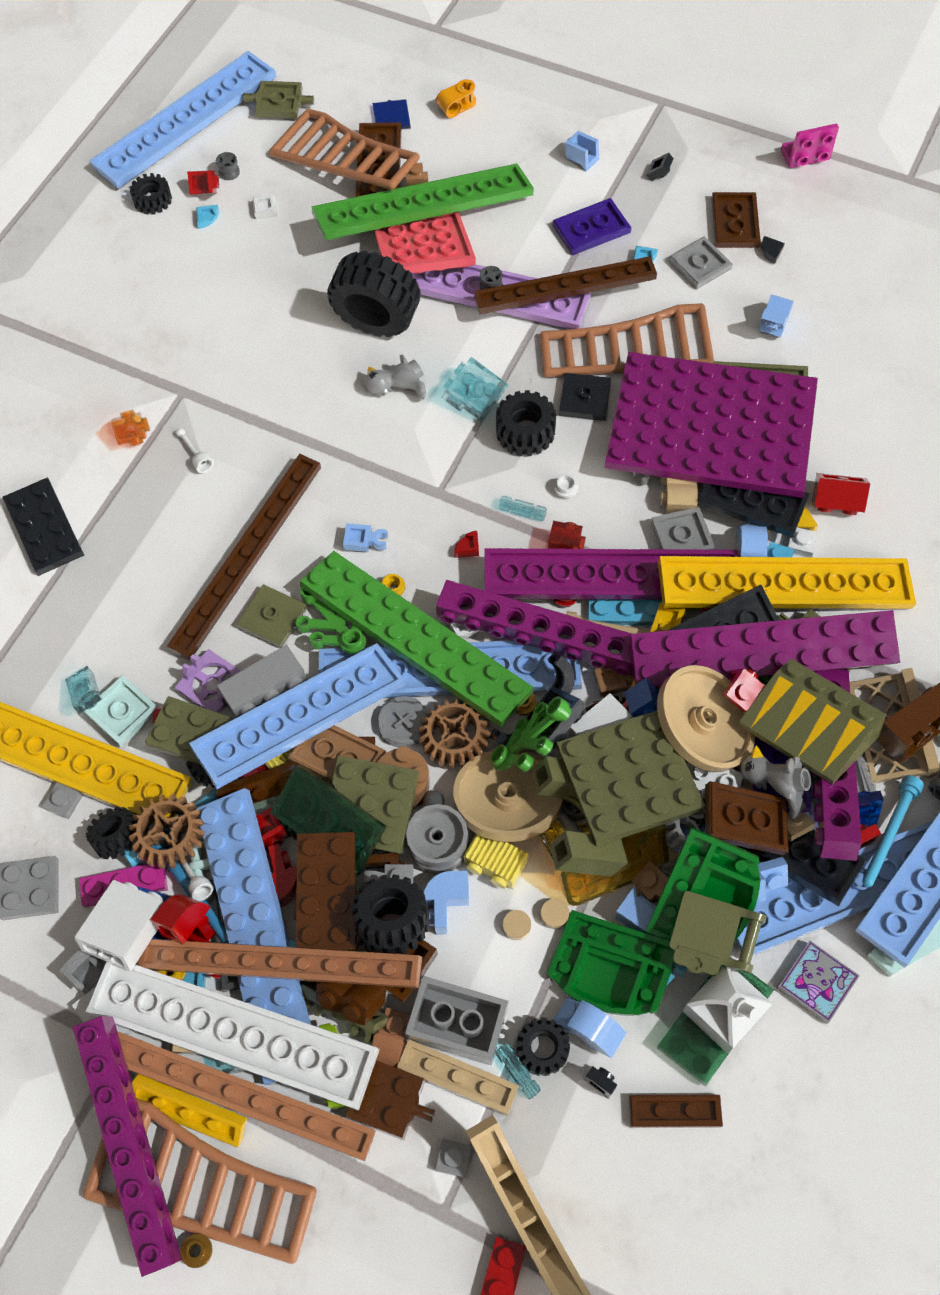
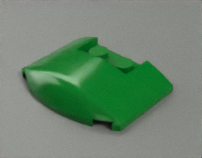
(711, 870)
(611, 965)

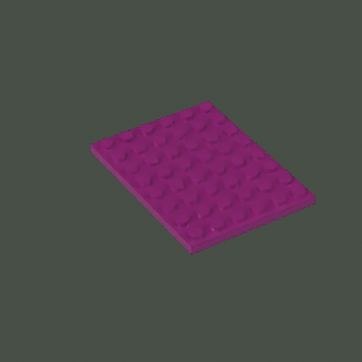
(713, 424)

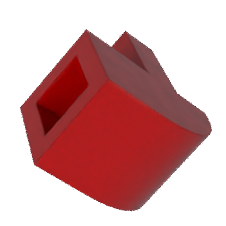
(283, 877)
(181, 917)

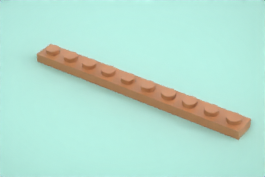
(283, 963)
(247, 1098)

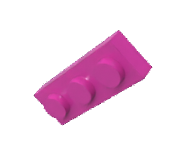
(144, 876)

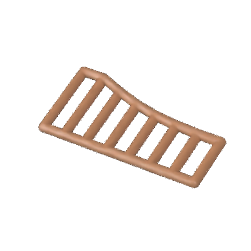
(341, 170)
(634, 325)
(225, 1163)

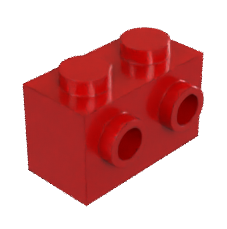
(840, 493)

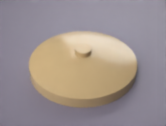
(701, 720)
(503, 802)

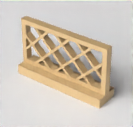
(908, 692)

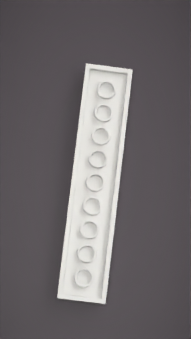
(236, 1033)

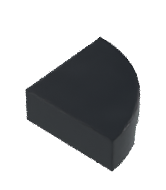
(772, 248)

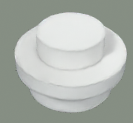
(566, 486)

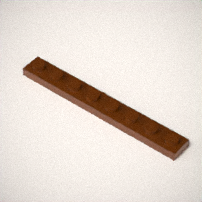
(565, 285)

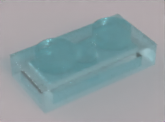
(83, 690)

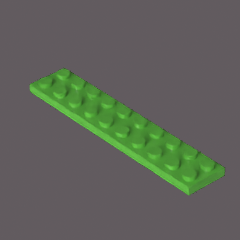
(421, 201)
(417, 638)

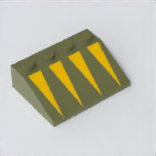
(813, 720)

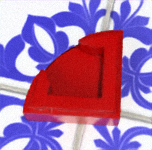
(467, 546)

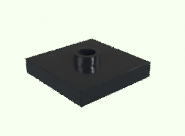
(585, 396)

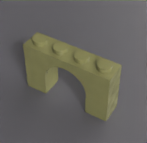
(575, 850)

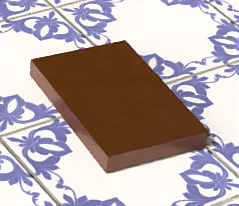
(735, 220)
(746, 818)

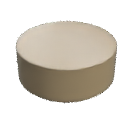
(554, 913)
(516, 925)

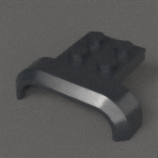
(562, 687)

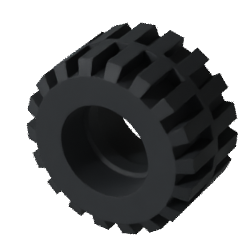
(525, 438)
(385, 896)

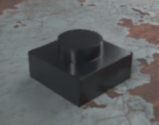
(660, 167)
(601, 1080)

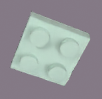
(122, 711)

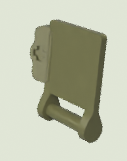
(707, 934)

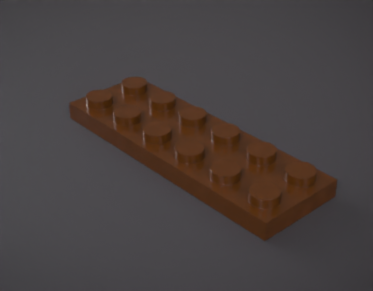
(385, 133)

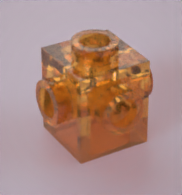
(126, 435)

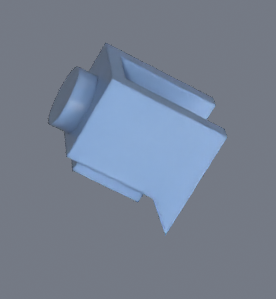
(582, 149)
(635, 911)

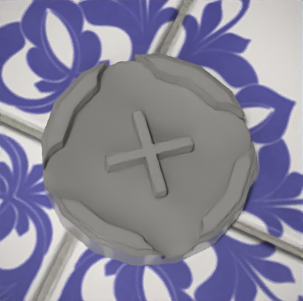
(400, 721)

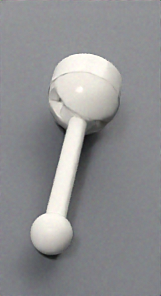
(199, 457)
(199, 886)

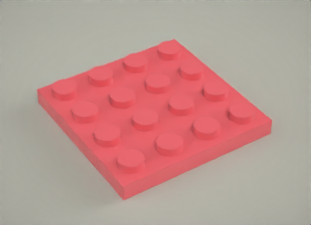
(427, 244)

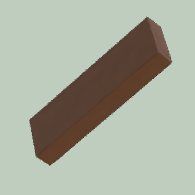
(675, 1111)

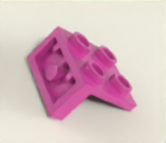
(810, 146)

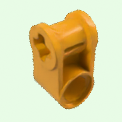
(455, 100)

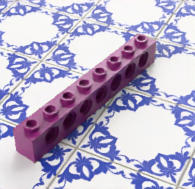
(530, 617)
(837, 803)
(127, 1145)

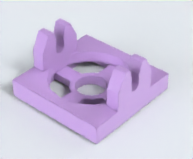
(185, 685)

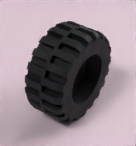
(374, 294)

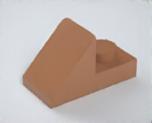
(392, 1037)

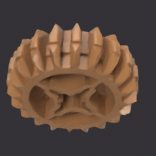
(443, 749)
(176, 824)

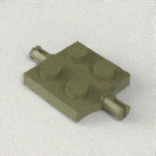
(278, 99)

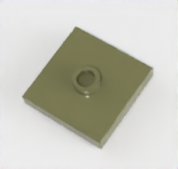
(271, 616)

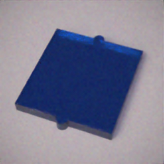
(392, 112)

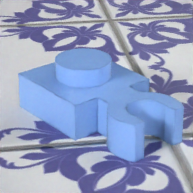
(360, 537)

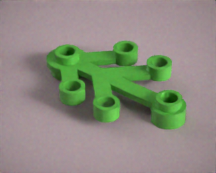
(350, 640)
(505, 756)

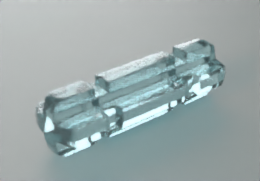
(522, 508)
(517, 1071)

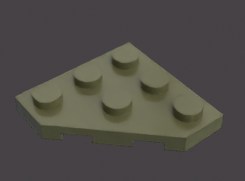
(381, 791)

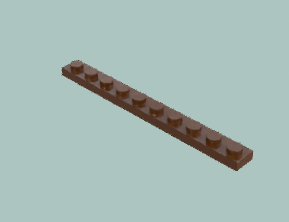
(243, 557)

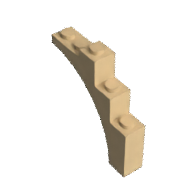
(524, 1209)

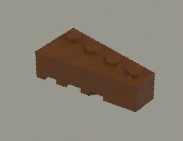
(912, 726)

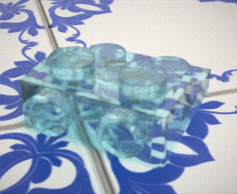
(474, 389)

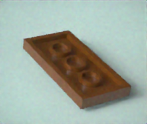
(326, 891)

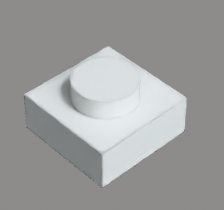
(803, 542)

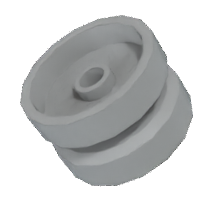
(448, 828)

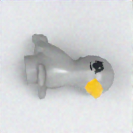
(402, 375)
(786, 779)

